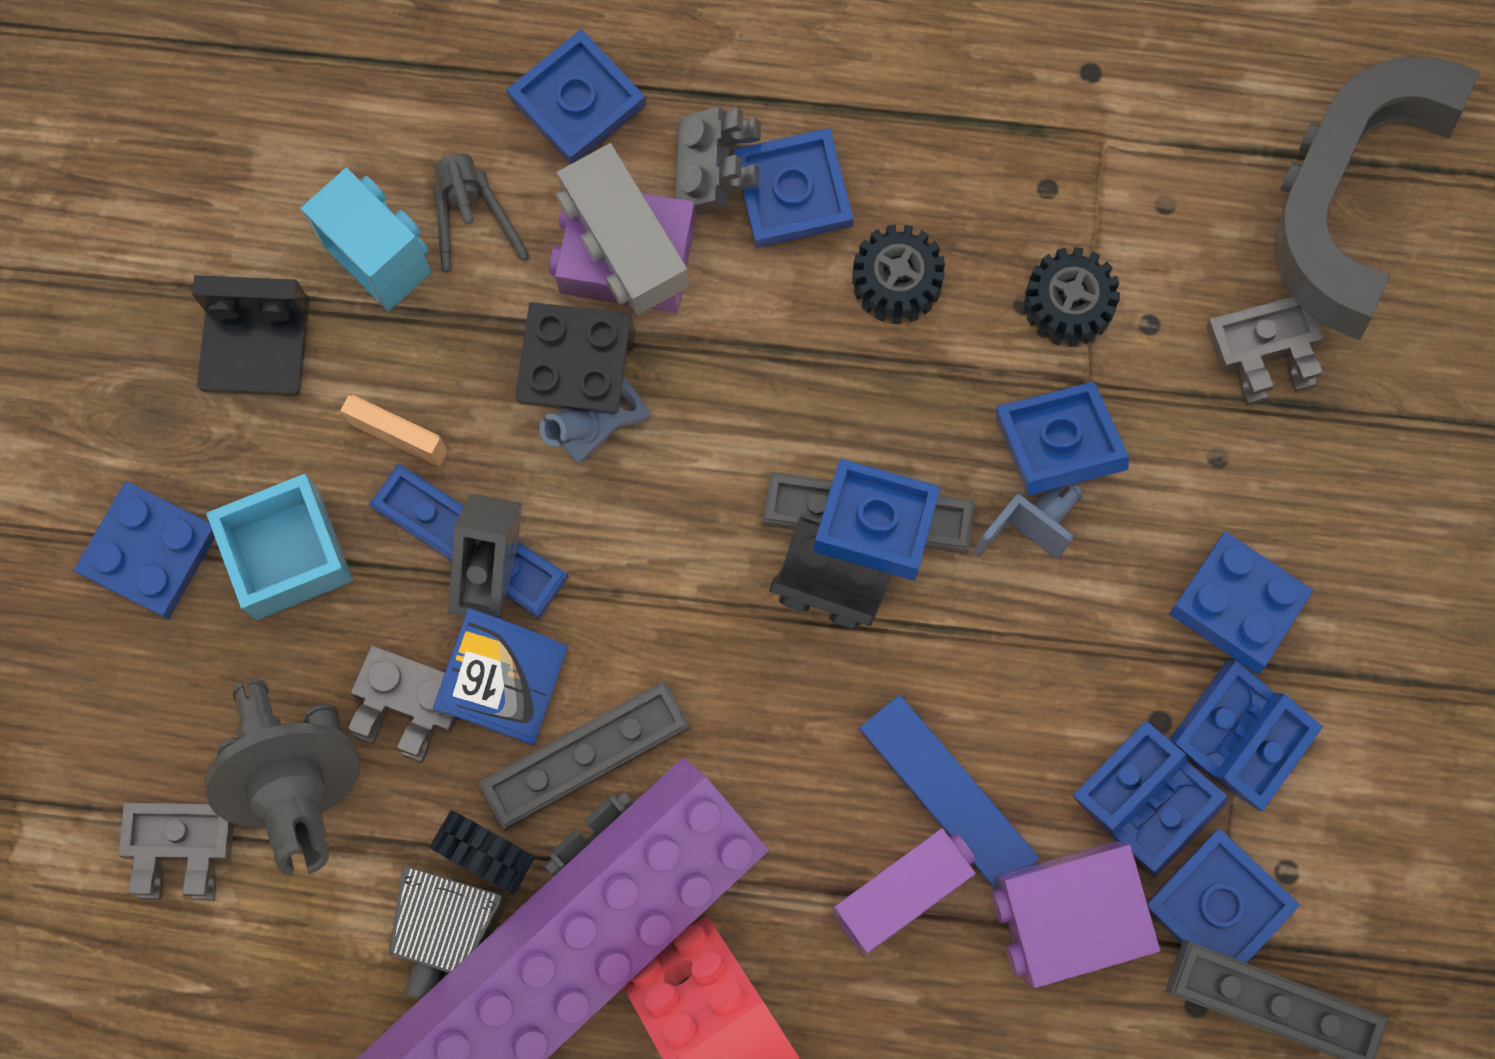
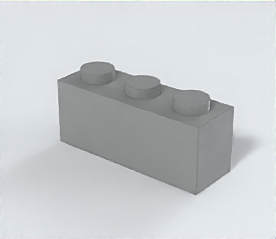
(621, 230)

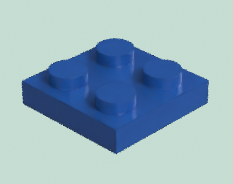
(576, 97)
(797, 190)
(1062, 438)
(876, 519)
(146, 550)
(1241, 602)
(1222, 900)

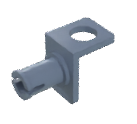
(585, 431)
(1037, 521)

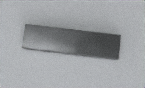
(806, 497)
(584, 755)
(1275, 1003)

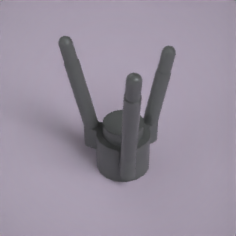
(460, 187)

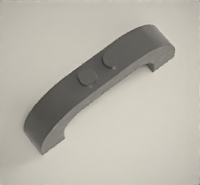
(1312, 266)

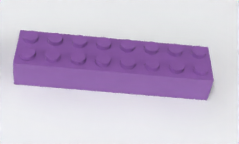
(584, 929)

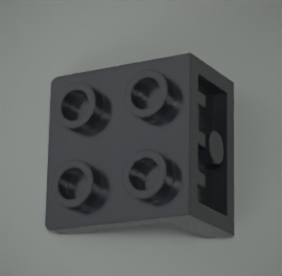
(251, 335)
(574, 358)
(830, 584)

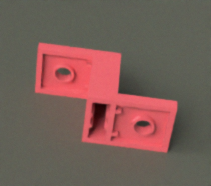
(712, 1011)

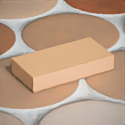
(394, 430)

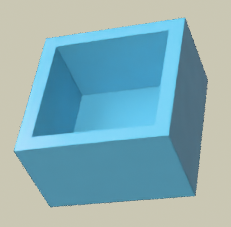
(368, 238)
(279, 547)

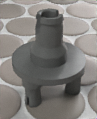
(282, 775)

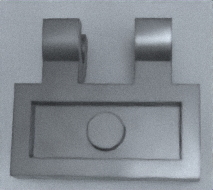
(704, 161)
(1265, 333)
(404, 688)
(174, 833)

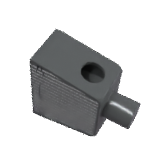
(439, 925)

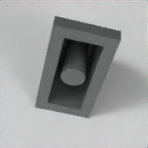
(483, 555)

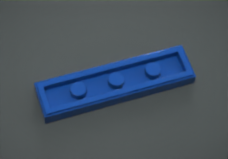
(431, 519)
(946, 790)

